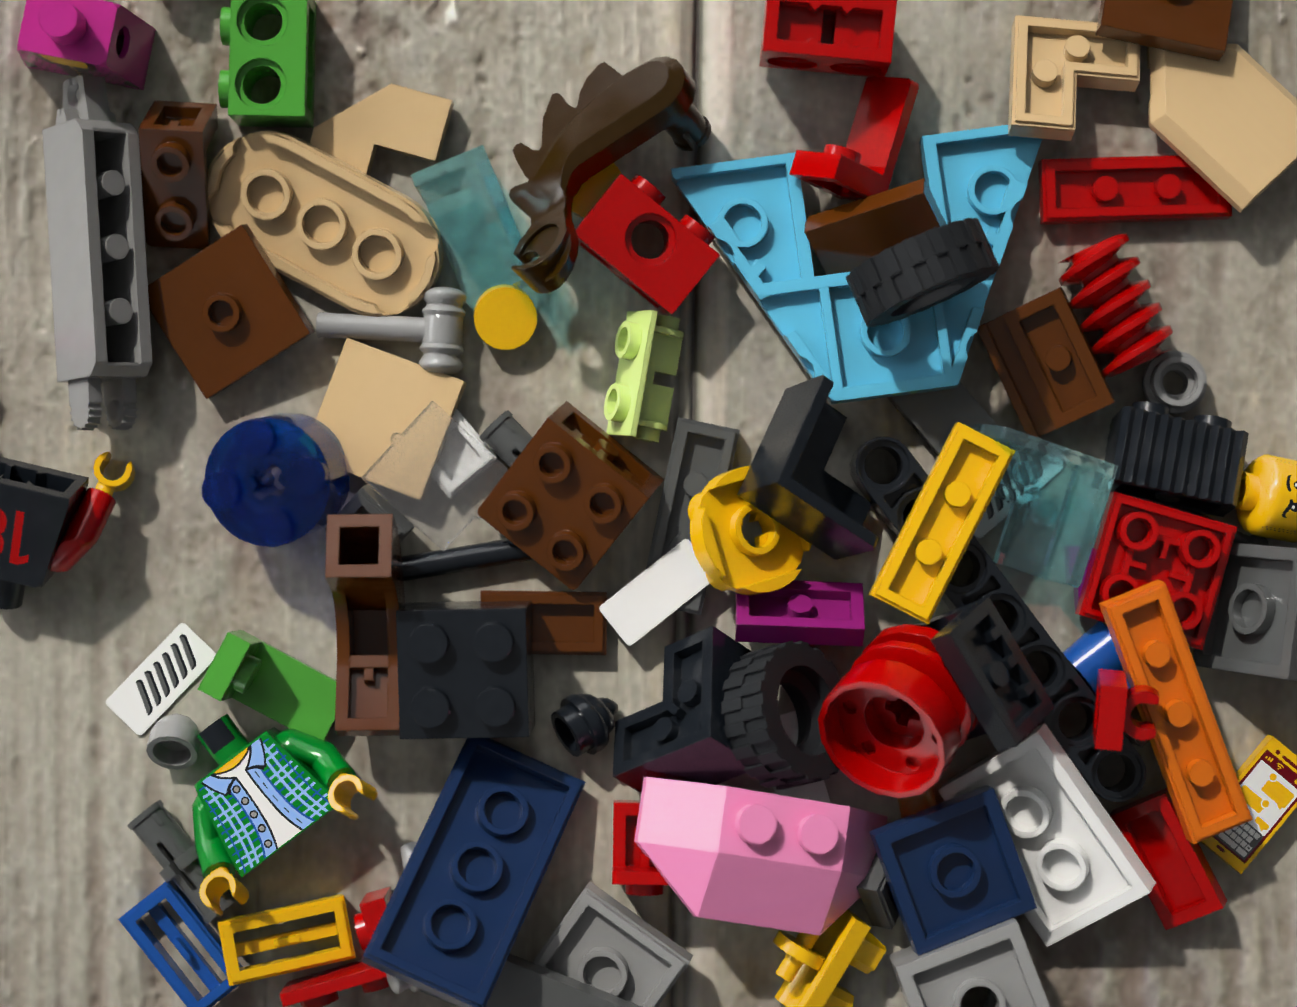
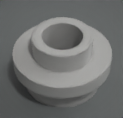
(1193, 379)

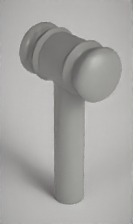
(438, 330)

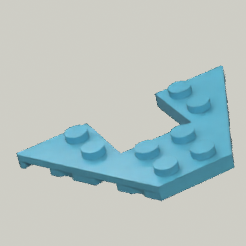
(760, 228)

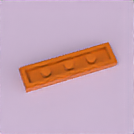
(1187, 733)

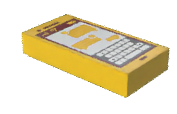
(1270, 792)

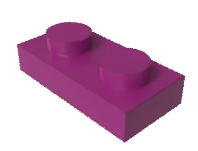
(803, 612)

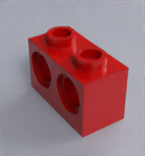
(829, 36)

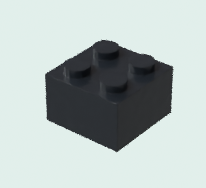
(465, 669)

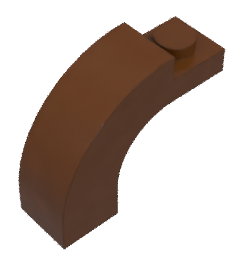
(366, 590)

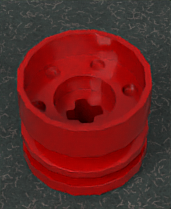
(896, 715)

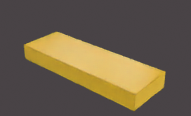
(942, 522)

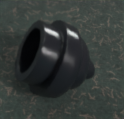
(584, 723)

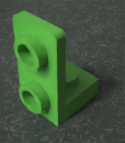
(272, 684)

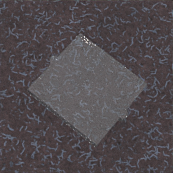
(436, 475)

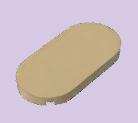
(326, 222)

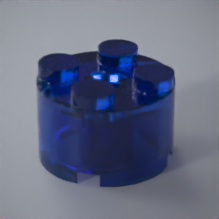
(243, 490)

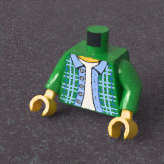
(262, 800)

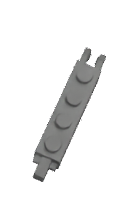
(97, 255)

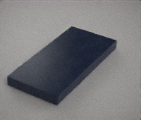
(474, 873)

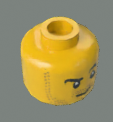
(1269, 498)

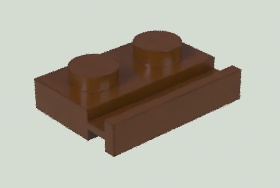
(1046, 363)

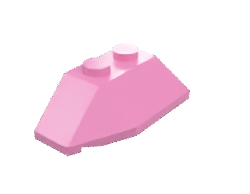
(756, 853)

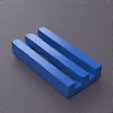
(160, 957)

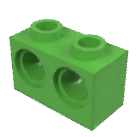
(285, 56)

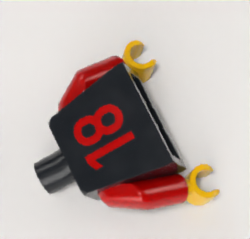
(49, 521)

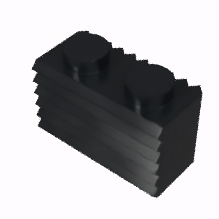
(1176, 459)

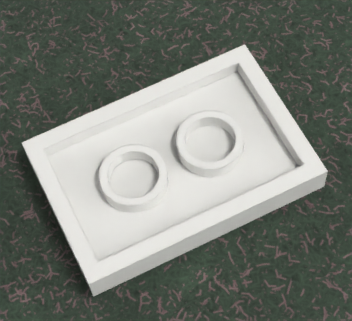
(1062, 834)

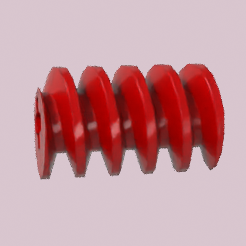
(1115, 305)

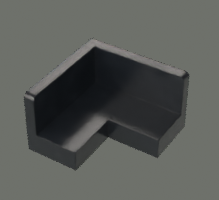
(790, 476)
(685, 731)

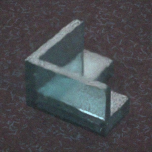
(472, 221)
(1053, 508)

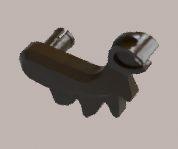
(610, 121)

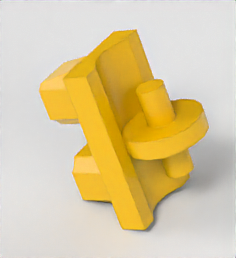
(819, 961)

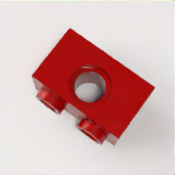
(660, 280)

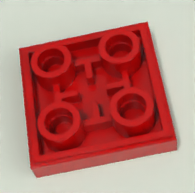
(1155, 542)

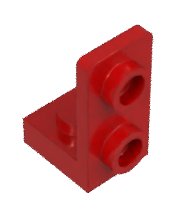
(872, 145)
(323, 987)

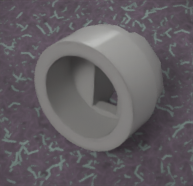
(174, 742)

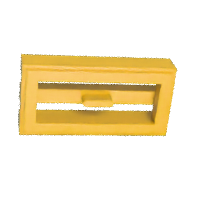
(289, 964)

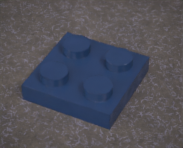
(953, 869)

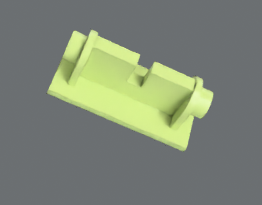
(645, 346)

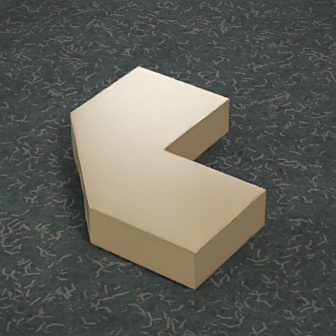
(388, 119)

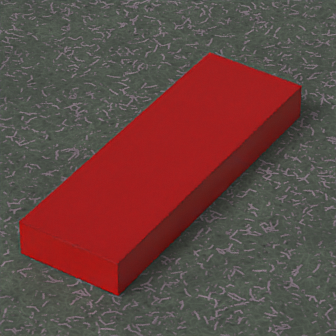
(1125, 191)

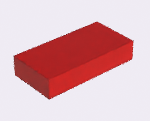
(1182, 874)

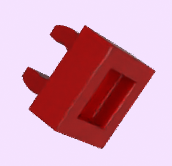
(1114, 710)

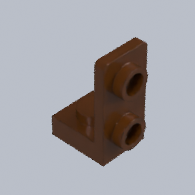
(175, 173)

